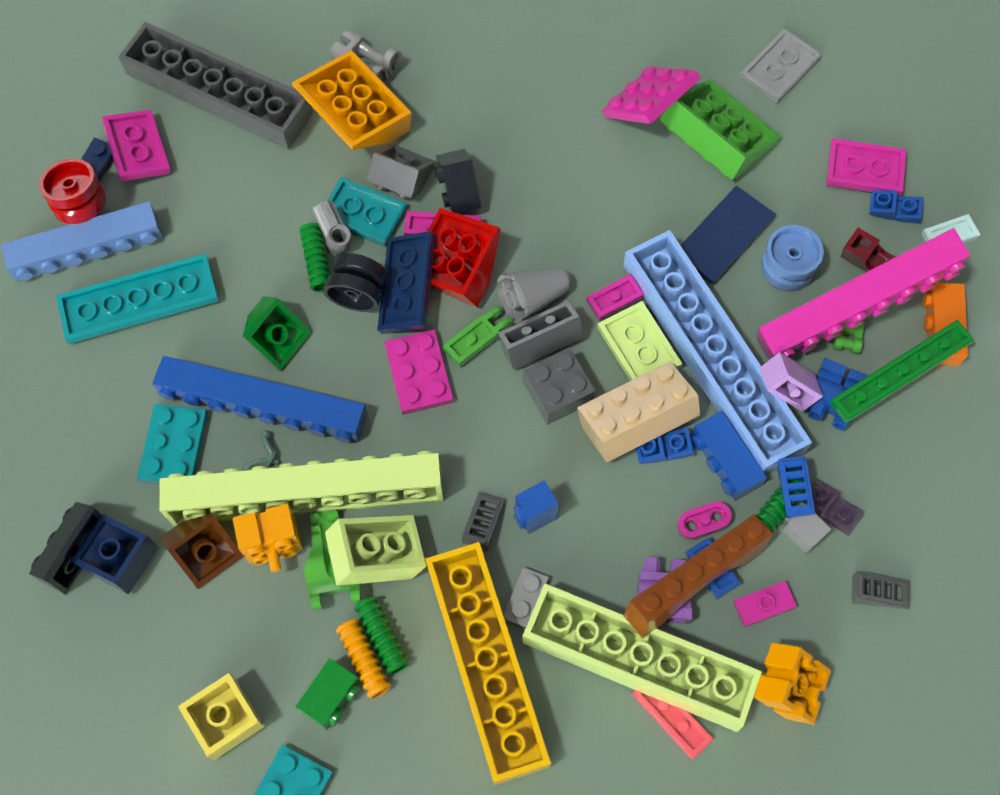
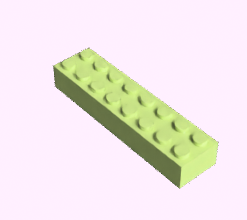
(654, 665)

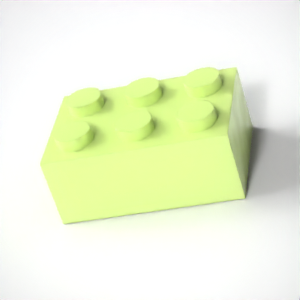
(375, 549)

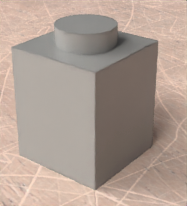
(806, 531)

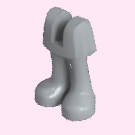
(385, 63)

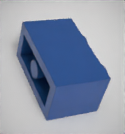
(535, 507)

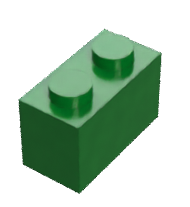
(329, 694)

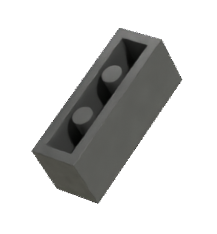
(541, 335)

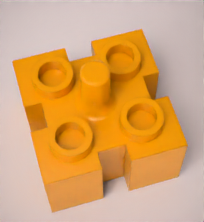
(267, 535)
(792, 683)

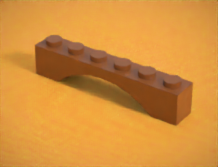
(668, 594)

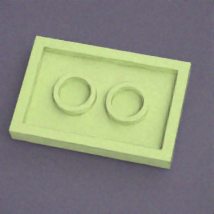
(637, 341)

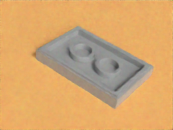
(780, 66)

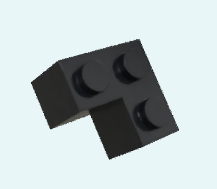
(458, 176)

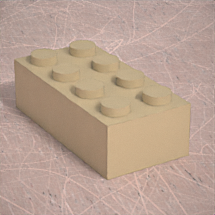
(639, 411)

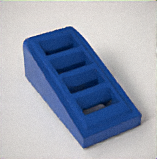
(794, 464)

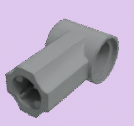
(331, 225)

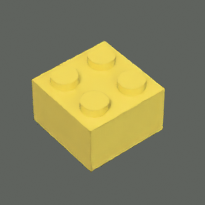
(221, 716)

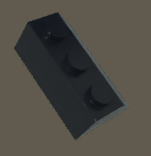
(55, 563)

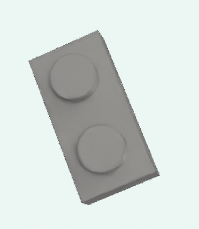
(524, 597)

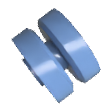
(792, 257)

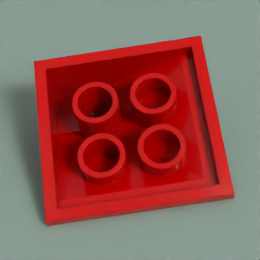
(463, 256)

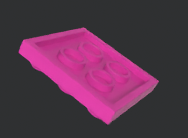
(650, 94)

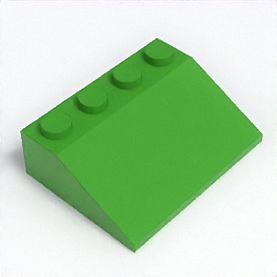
(720, 128)

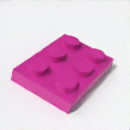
(135, 145)
(865, 166)
(418, 372)

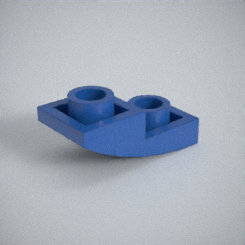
(896, 208)
(667, 447)

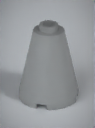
(530, 291)

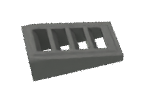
(485, 542)
(859, 596)

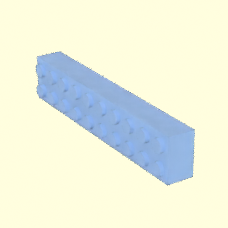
(714, 350)

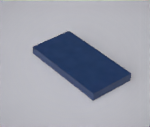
(726, 234)
(407, 283)

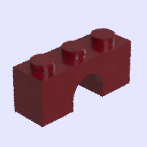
(864, 251)

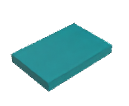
(367, 211)

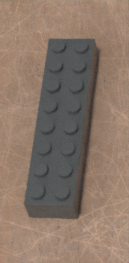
(216, 85)

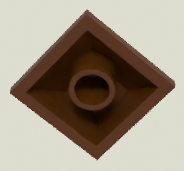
(201, 548)

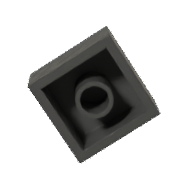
(558, 385)

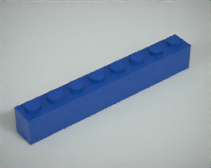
(260, 399)

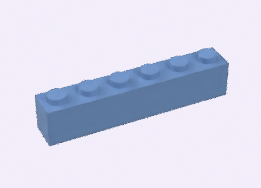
(81, 241)

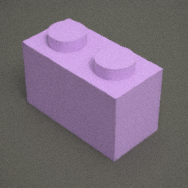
(791, 382)

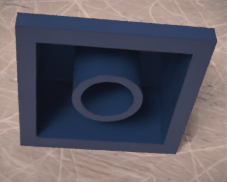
(115, 553)

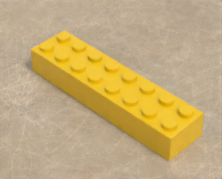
(487, 664)

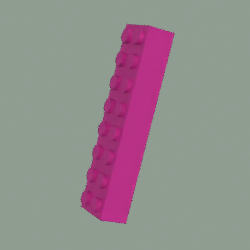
(864, 296)

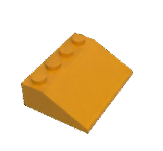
(355, 102)

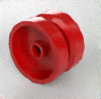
(72, 191)

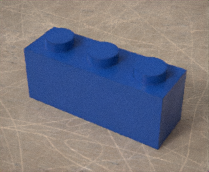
(728, 456)

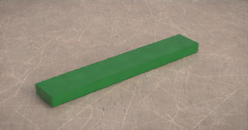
(901, 371)

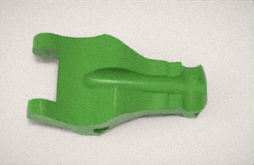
(318, 567)

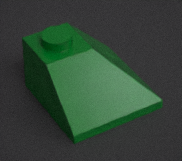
(275, 331)

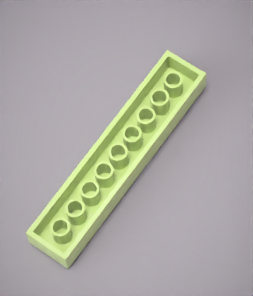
(305, 488)

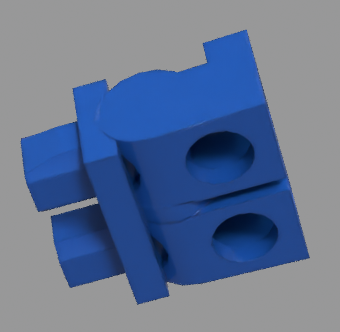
(829, 379)

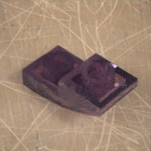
(835, 509)

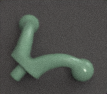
(265, 436)

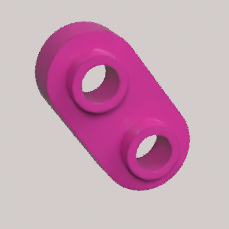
(703, 521)

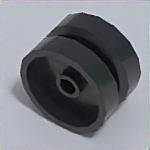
(355, 282)

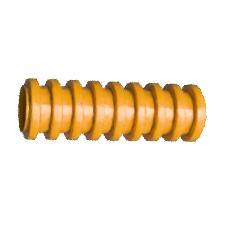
(363, 658)

